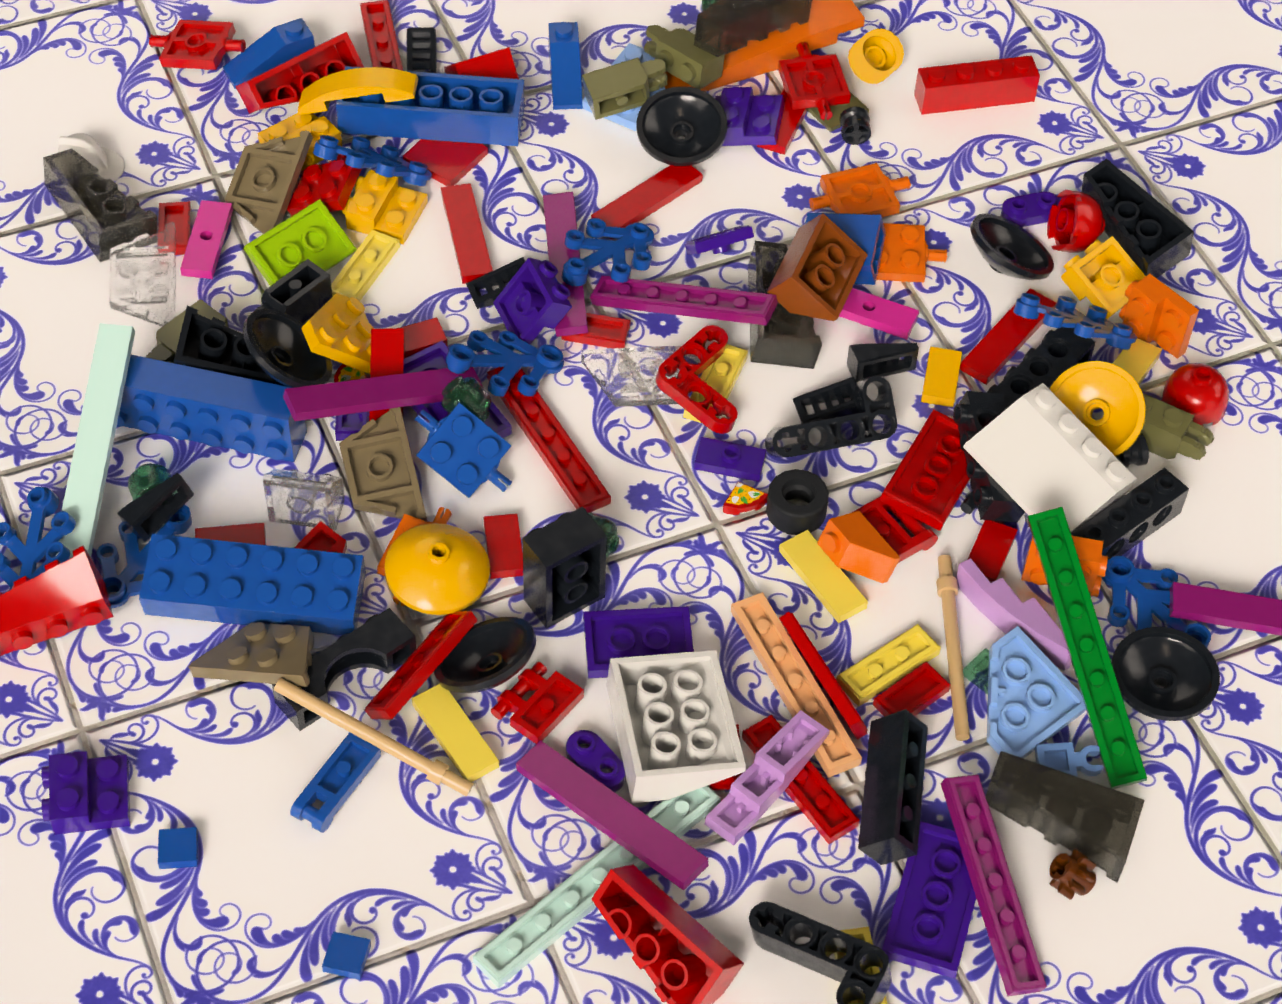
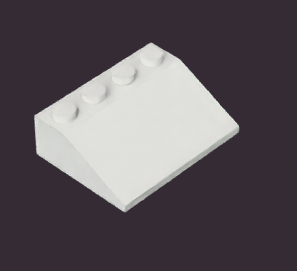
(1050, 459)
(673, 723)

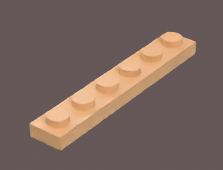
(794, 680)

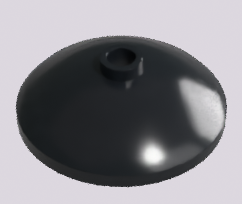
(677, 114)
(1010, 248)
(282, 350)
(487, 655)
(1169, 660)

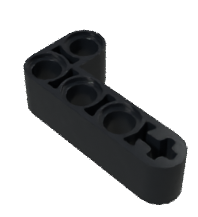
(831, 427)
(816, 953)

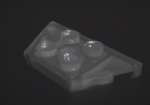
(145, 276)
(631, 373)

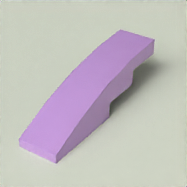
(1007, 611)
(767, 777)

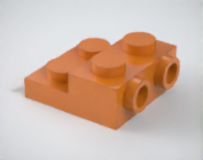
(1159, 315)
(1090, 558)

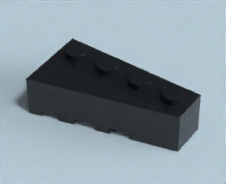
(1137, 220)
(216, 348)

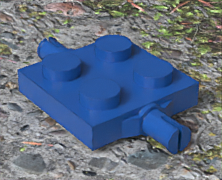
(463, 450)

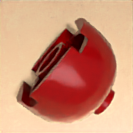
(1075, 222)
(1198, 391)

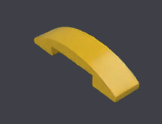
(357, 82)

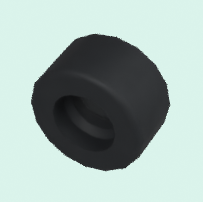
(802, 486)

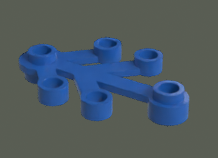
(386, 163)
(634, 236)
(1066, 316)
(545, 360)
(43, 504)
(136, 559)
(1147, 600)

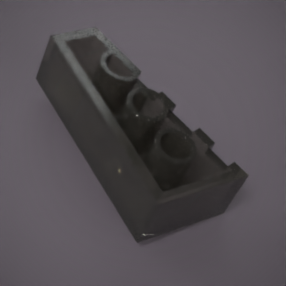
(733, 23)
(95, 204)
(788, 336)
(1067, 810)

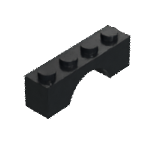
(378, 644)

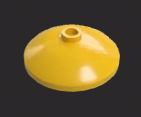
(1107, 388)
(432, 582)

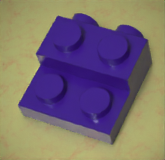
(751, 117)
(533, 300)
(86, 792)

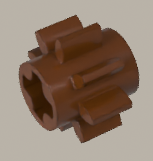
(1072, 874)

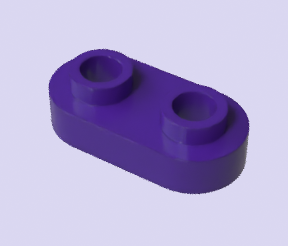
(1029, 208)
(595, 758)

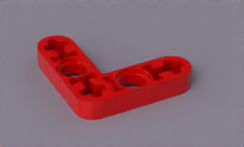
(688, 380)

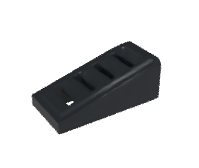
(422, 49)
(497, 277)
(881, 359)
(835, 391)
(155, 507)

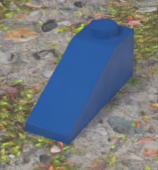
(269, 51)
(565, 65)

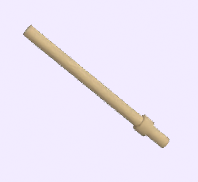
(947, 589)
(436, 771)

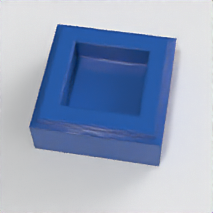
(178, 848)
(346, 955)

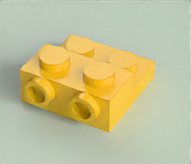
(293, 125)
(383, 206)
(1102, 275)

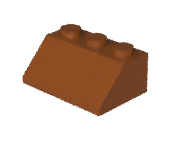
(818, 270)

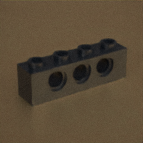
(1054, 355)
(971, 416)
(1136, 514)

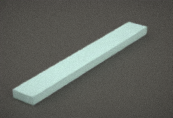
(96, 433)
(573, 898)

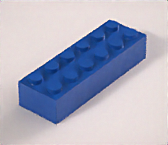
(443, 110)
(210, 409)
(252, 584)

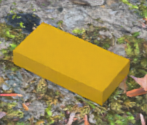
(941, 376)

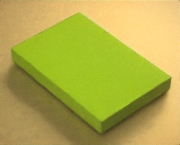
(304, 236)

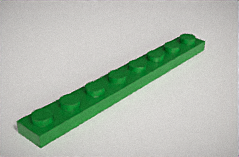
(1087, 649)

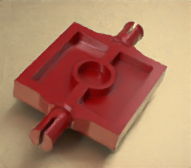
(197, 44)
(814, 81)
(328, 182)

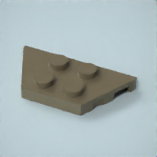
(267, 180)
(382, 468)
(260, 655)

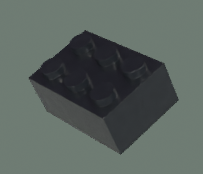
(564, 566)

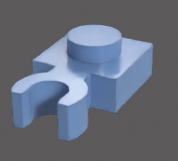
(1063, 758)

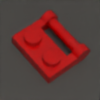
(877, 514)

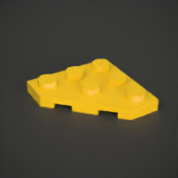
(341, 332)

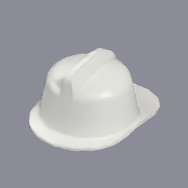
(105, 160)

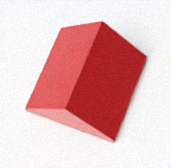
(494, 64)

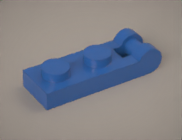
(335, 782)

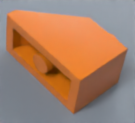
(858, 547)

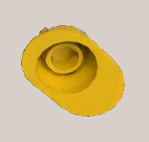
(876, 56)

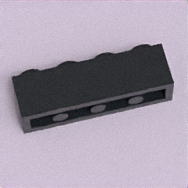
(893, 787)

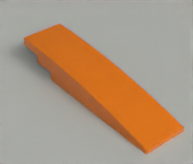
(759, 57)

